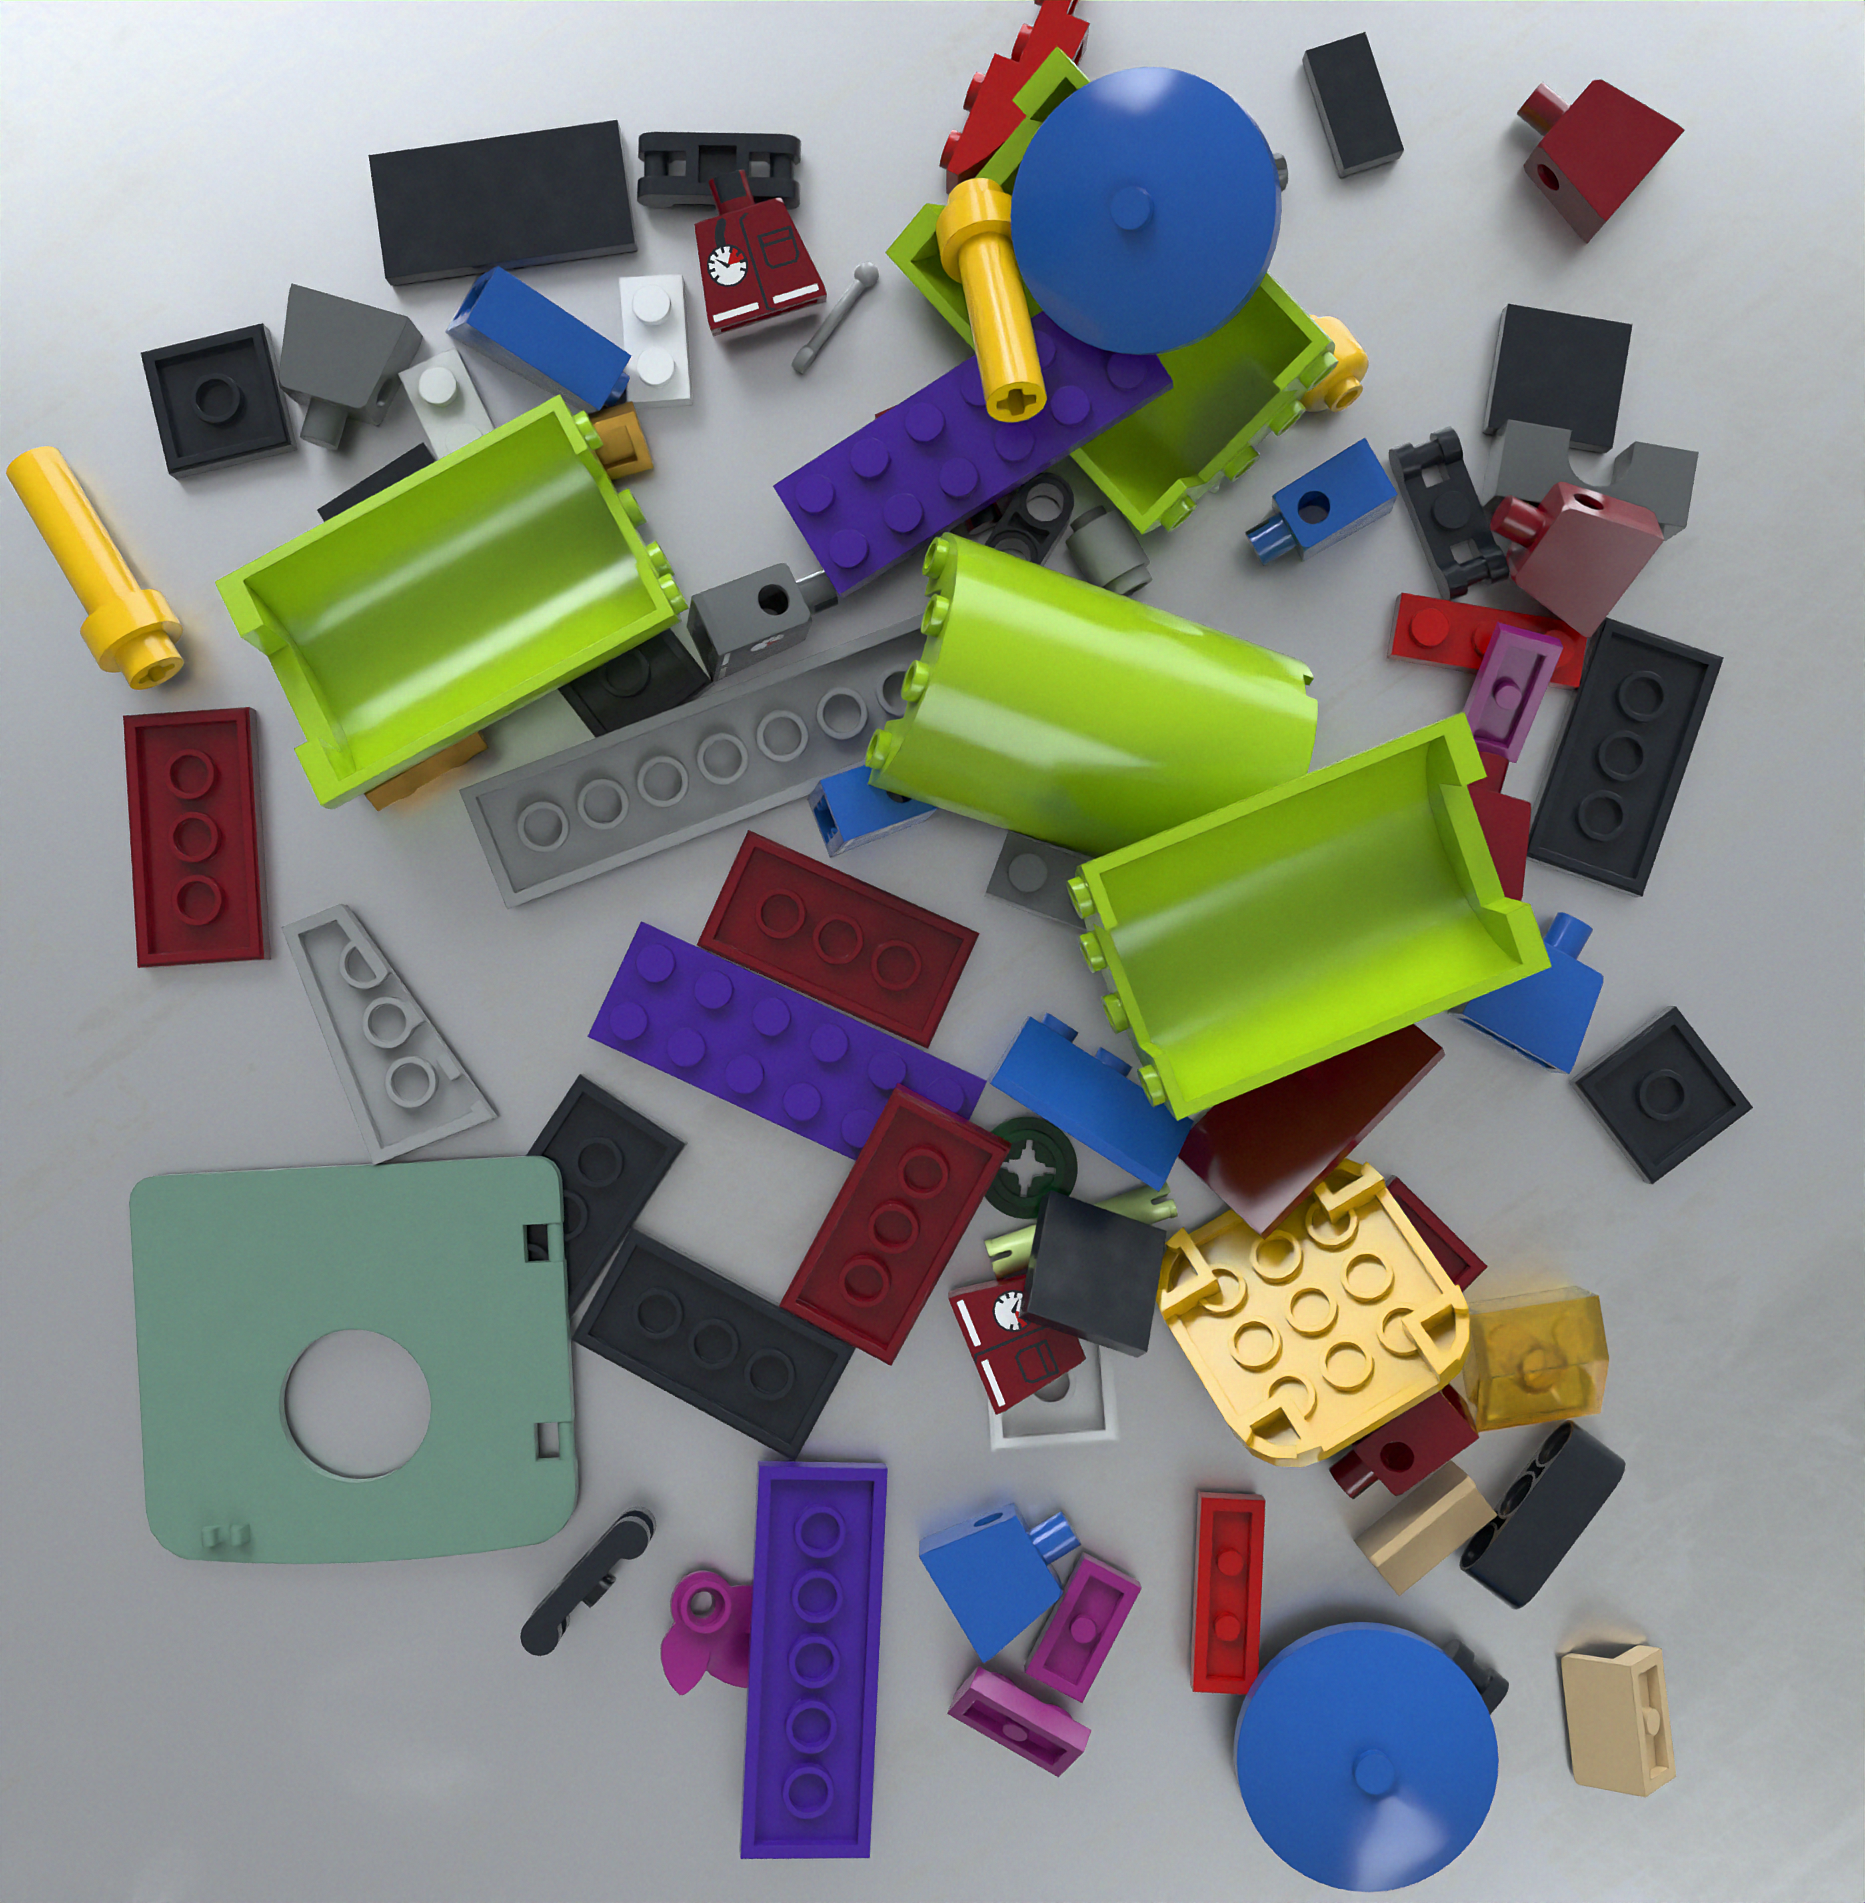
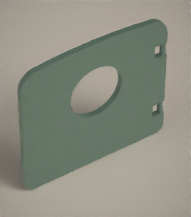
(265, 1262)

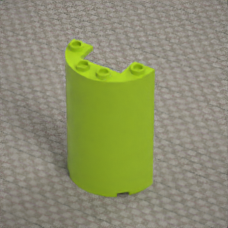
(1225, 386)
(453, 599)
(1083, 708)
(1303, 920)

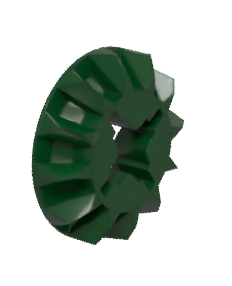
(1049, 1147)

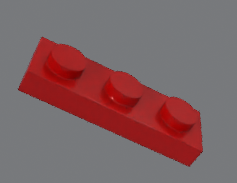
(1458, 635)
(1227, 1592)

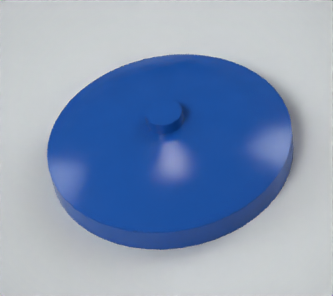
(1146, 211)
(1365, 1757)

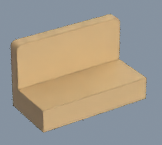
(1425, 1527)
(1619, 1721)

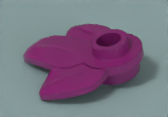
(707, 1641)

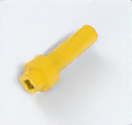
(980, 254)
(125, 625)

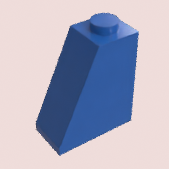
(540, 341)

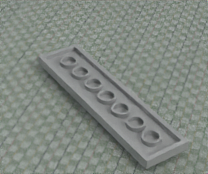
(690, 766)

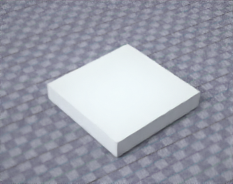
(1065, 1412)

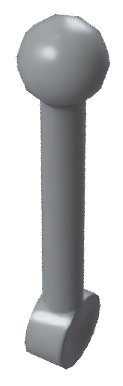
(865, 275)

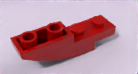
(990, 96)

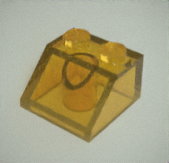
(1535, 1358)

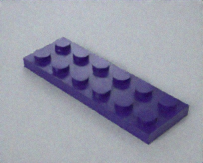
(948, 459)
(765, 1044)
(813, 1660)

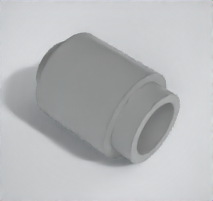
(1109, 552)

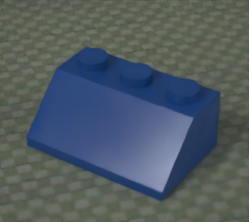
(1090, 1099)

